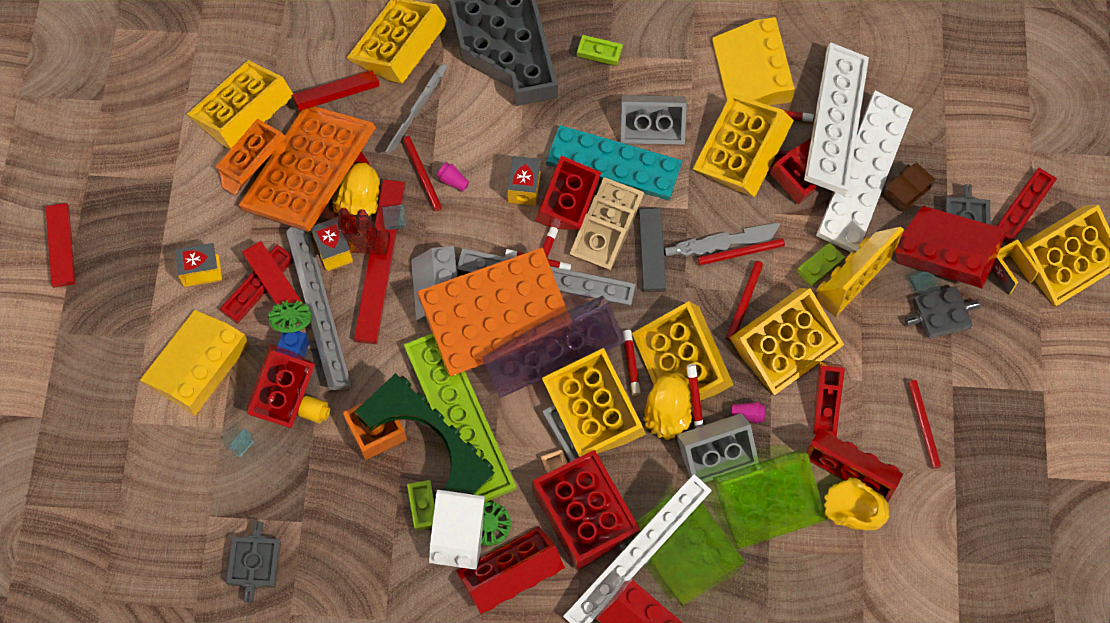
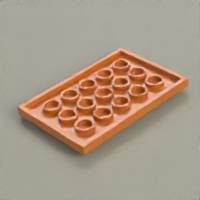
(306, 175)
(490, 308)

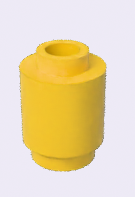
(313, 409)

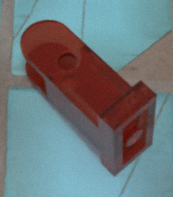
(362, 233)

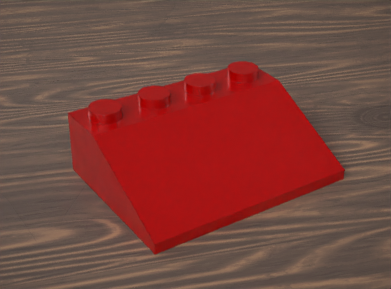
(950, 246)
(585, 509)

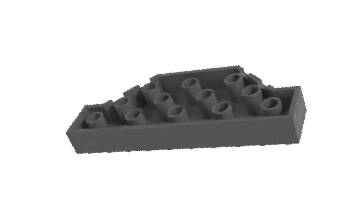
(506, 44)

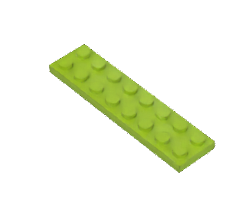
(460, 408)

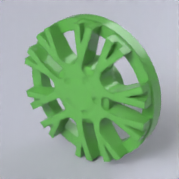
(289, 317)
(491, 524)

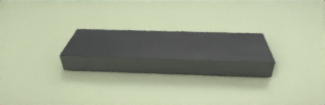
(652, 250)

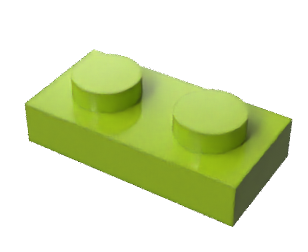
(599, 50)
(820, 264)
(421, 504)

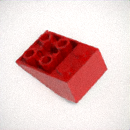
(791, 173)

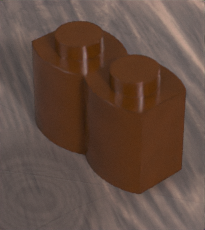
(909, 186)

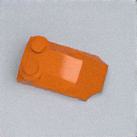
(249, 154)

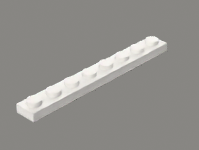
(638, 551)

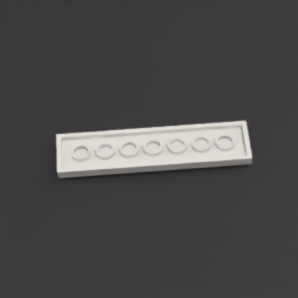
(836, 119)
(874, 153)

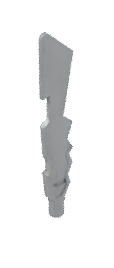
(438, 74)
(723, 241)

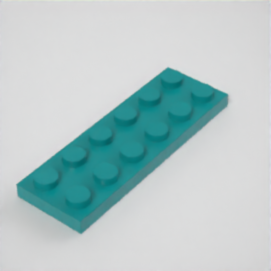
(617, 161)

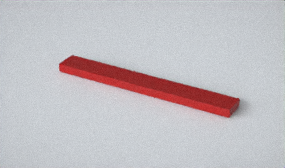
(378, 270)

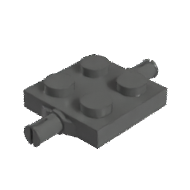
(969, 206)
(942, 312)
(253, 562)

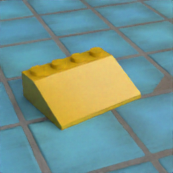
(398, 39)
(754, 63)
(239, 101)
(743, 144)
(1071, 253)
(858, 270)
(681, 340)
(787, 340)
(195, 361)
(593, 404)

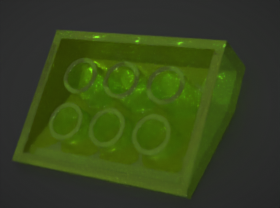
(770, 498)
(694, 555)

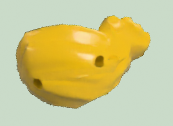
(358, 190)
(668, 407)
(856, 505)

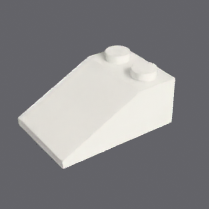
(457, 529)

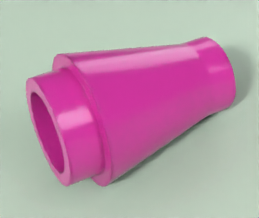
(452, 176)
(753, 411)

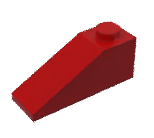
(828, 397)

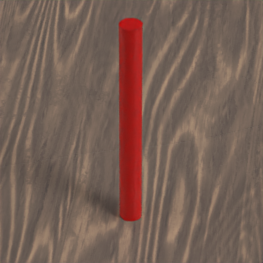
(422, 173)
(738, 252)
(743, 304)
(924, 424)

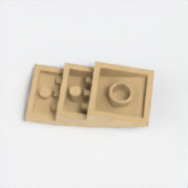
(607, 223)

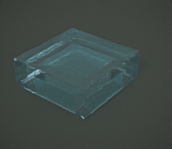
(394, 217)
(924, 283)
(241, 443)

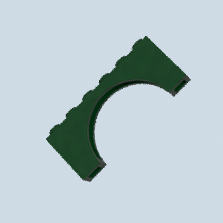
(399, 402)

